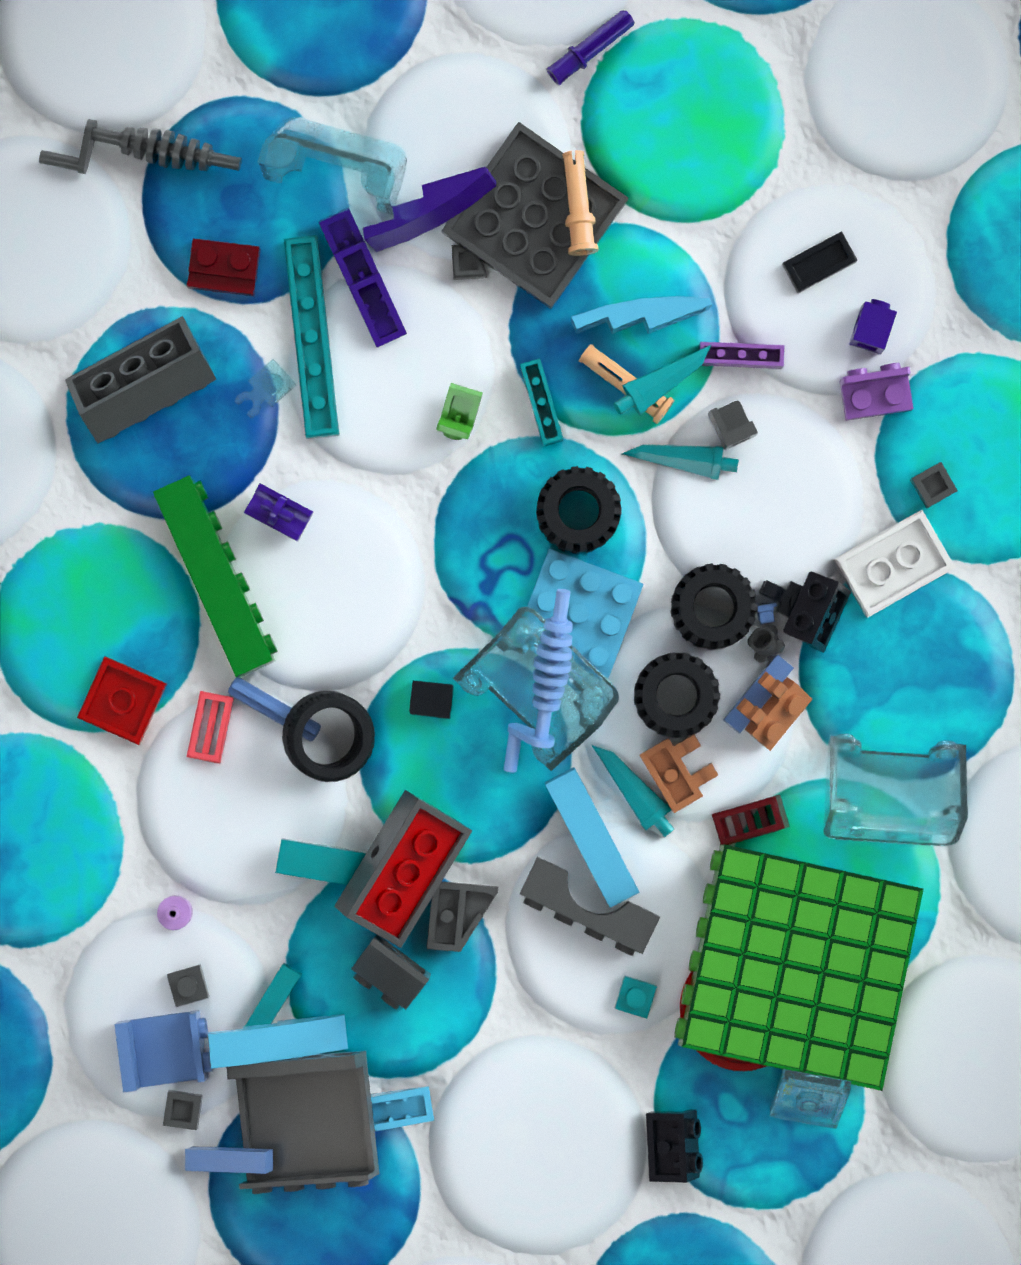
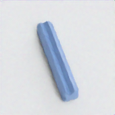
(268, 705)

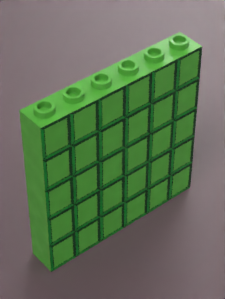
(799, 966)

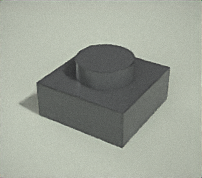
(933, 485)
(188, 985)
(182, 1110)

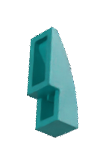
(317, 861)

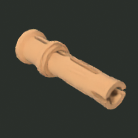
(580, 219)
(593, 357)

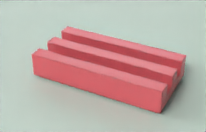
(217, 757)

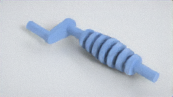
(549, 681)

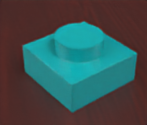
(635, 997)

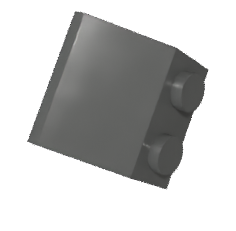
(390, 972)

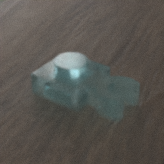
(269, 385)

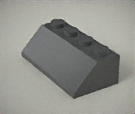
(140, 380)

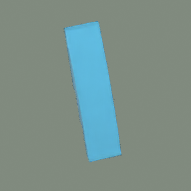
(653, 312)
(592, 837)
(277, 1041)
(401, 1108)

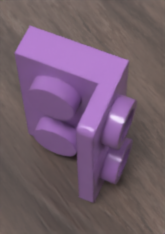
(876, 392)

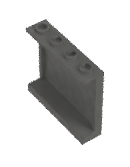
(313, 1118)

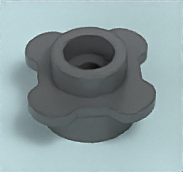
(760, 637)

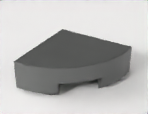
(466, 264)

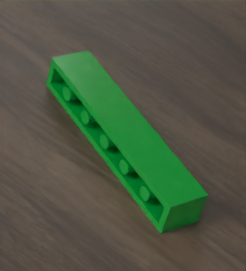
(214, 575)

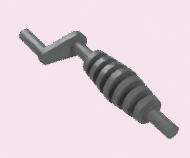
(155, 145)

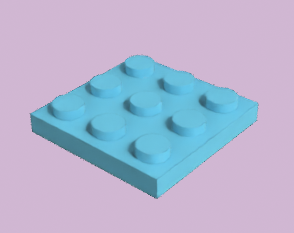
(597, 607)

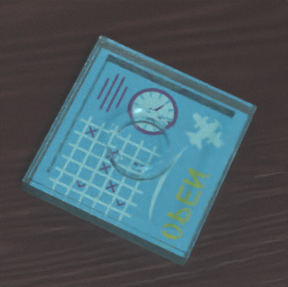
(810, 1098)

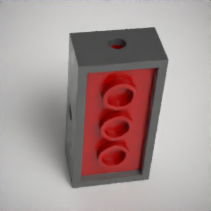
(402, 869)

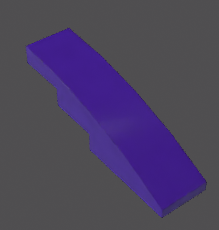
(439, 203)
(362, 277)

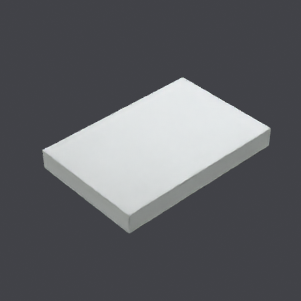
(894, 563)

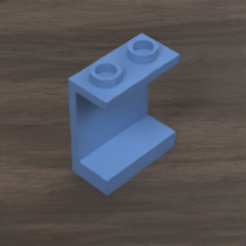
(162, 1050)

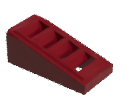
(778, 812)

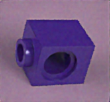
(873, 326)

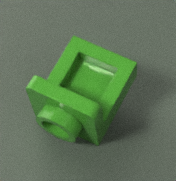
(459, 412)

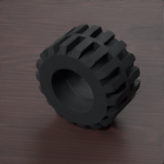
(578, 480)
(713, 576)
(676, 725)

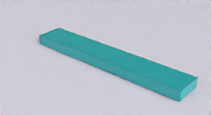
(311, 337)

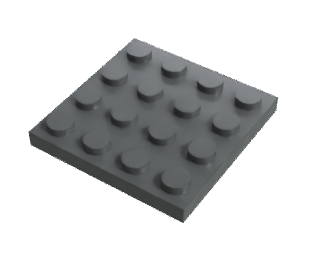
(523, 218)

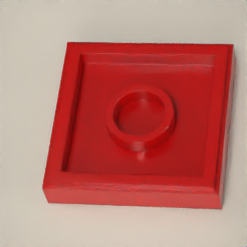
(122, 700)

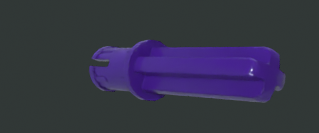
(590, 47)

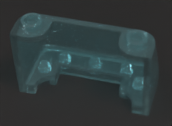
(296, 138)
(507, 671)
(895, 794)

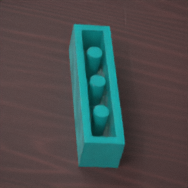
(541, 402)
(275, 996)

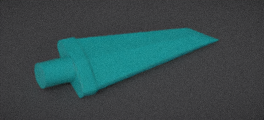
(651, 387)
(694, 459)
(642, 799)

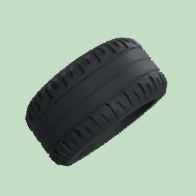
(359, 751)

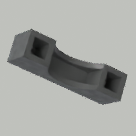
(628, 925)

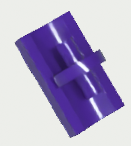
(278, 512)

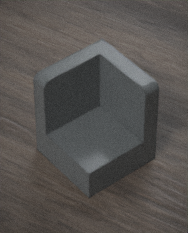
(732, 424)

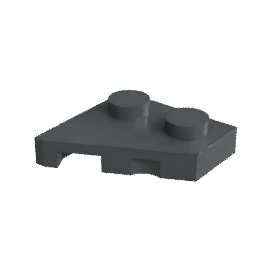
(456, 913)

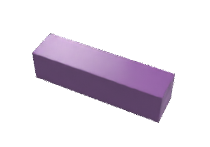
(744, 355)

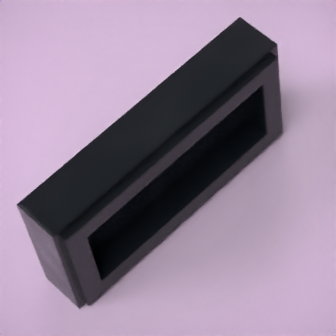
(819, 262)

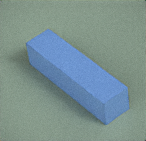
(756, 694)
(229, 1160)

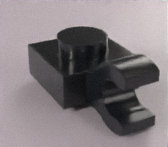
(785, 597)

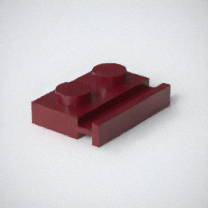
(223, 267)

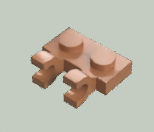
(778, 712)
(672, 775)

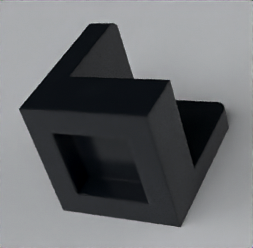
(431, 699)

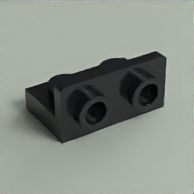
(817, 611)
(673, 1146)

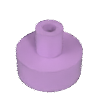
(180, 906)

